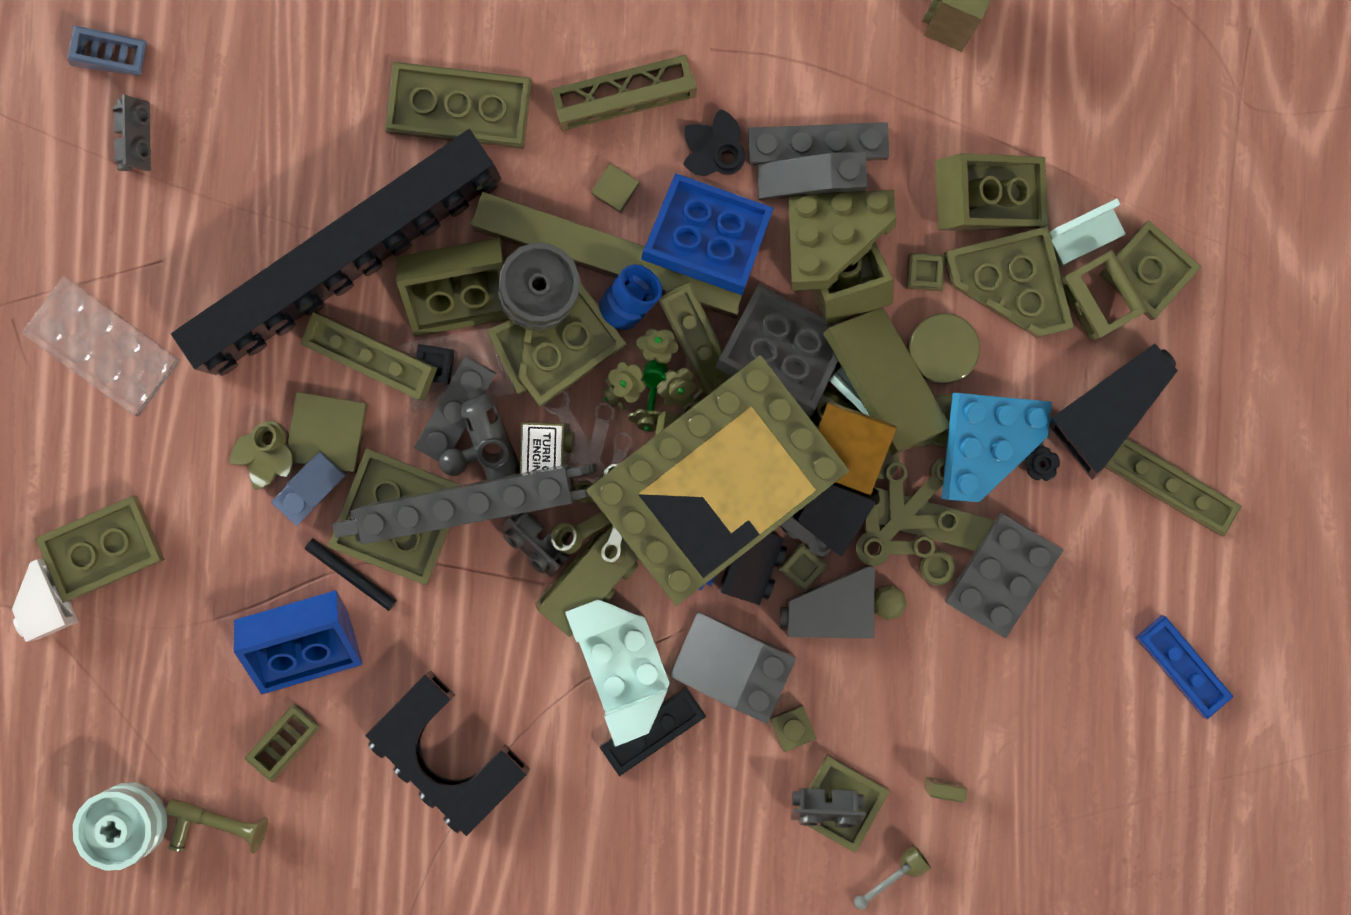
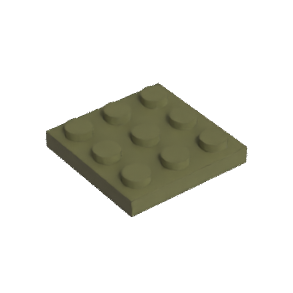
(384, 479)

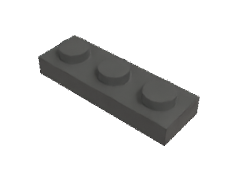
(446, 421)

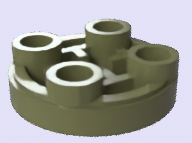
(944, 348)

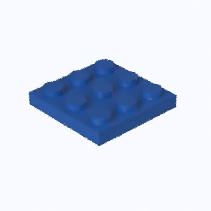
(707, 234)

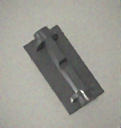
(133, 121)
(523, 535)
(841, 810)

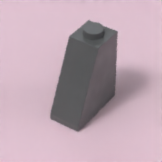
(834, 608)

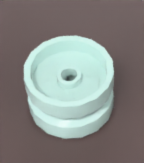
(119, 826)

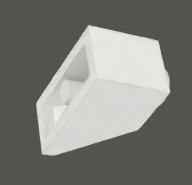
(38, 605)

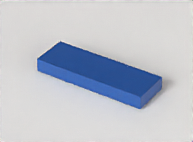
(1184, 667)

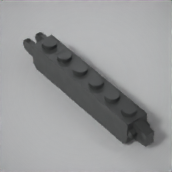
(465, 504)

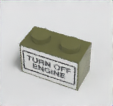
(545, 445)

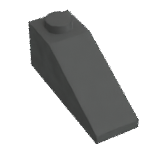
(812, 175)

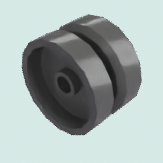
(542, 265)

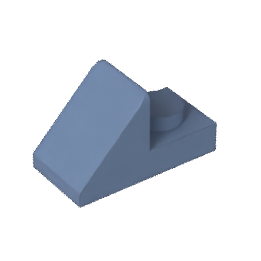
(308, 488)

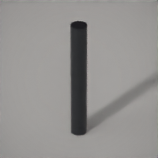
(350, 574)

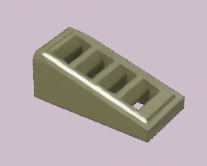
(262, 766)

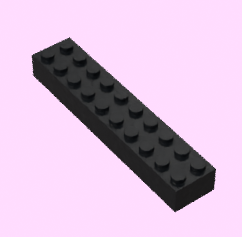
(338, 256)

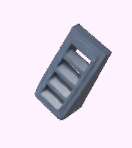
(82, 34)

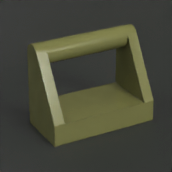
(1086, 307)

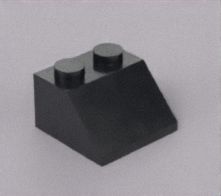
(750, 574)

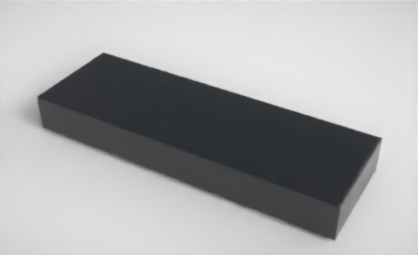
(672, 720)

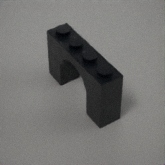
(462, 800)

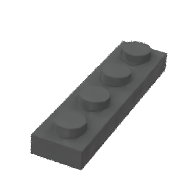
(791, 142)

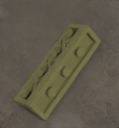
(626, 100)

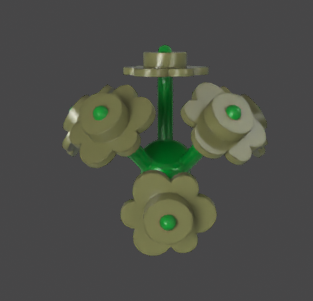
(670, 385)

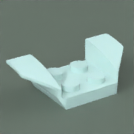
(622, 666)

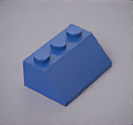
(296, 642)

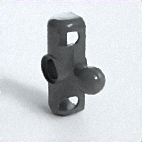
(498, 465)

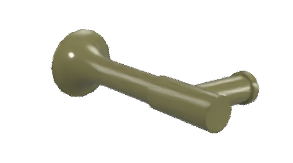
(251, 832)

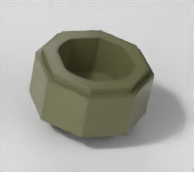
(889, 602)

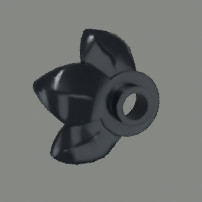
(711, 142)

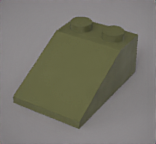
(991, 192)
(858, 289)

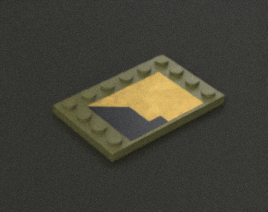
(717, 480)

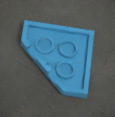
(989, 441)

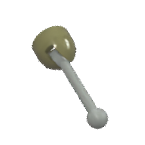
(912, 864)

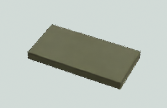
(450, 101)
(887, 378)

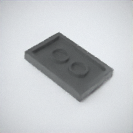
(1003, 575)

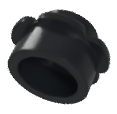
(1037, 472)

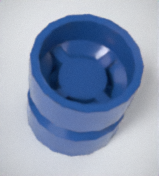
(630, 297)

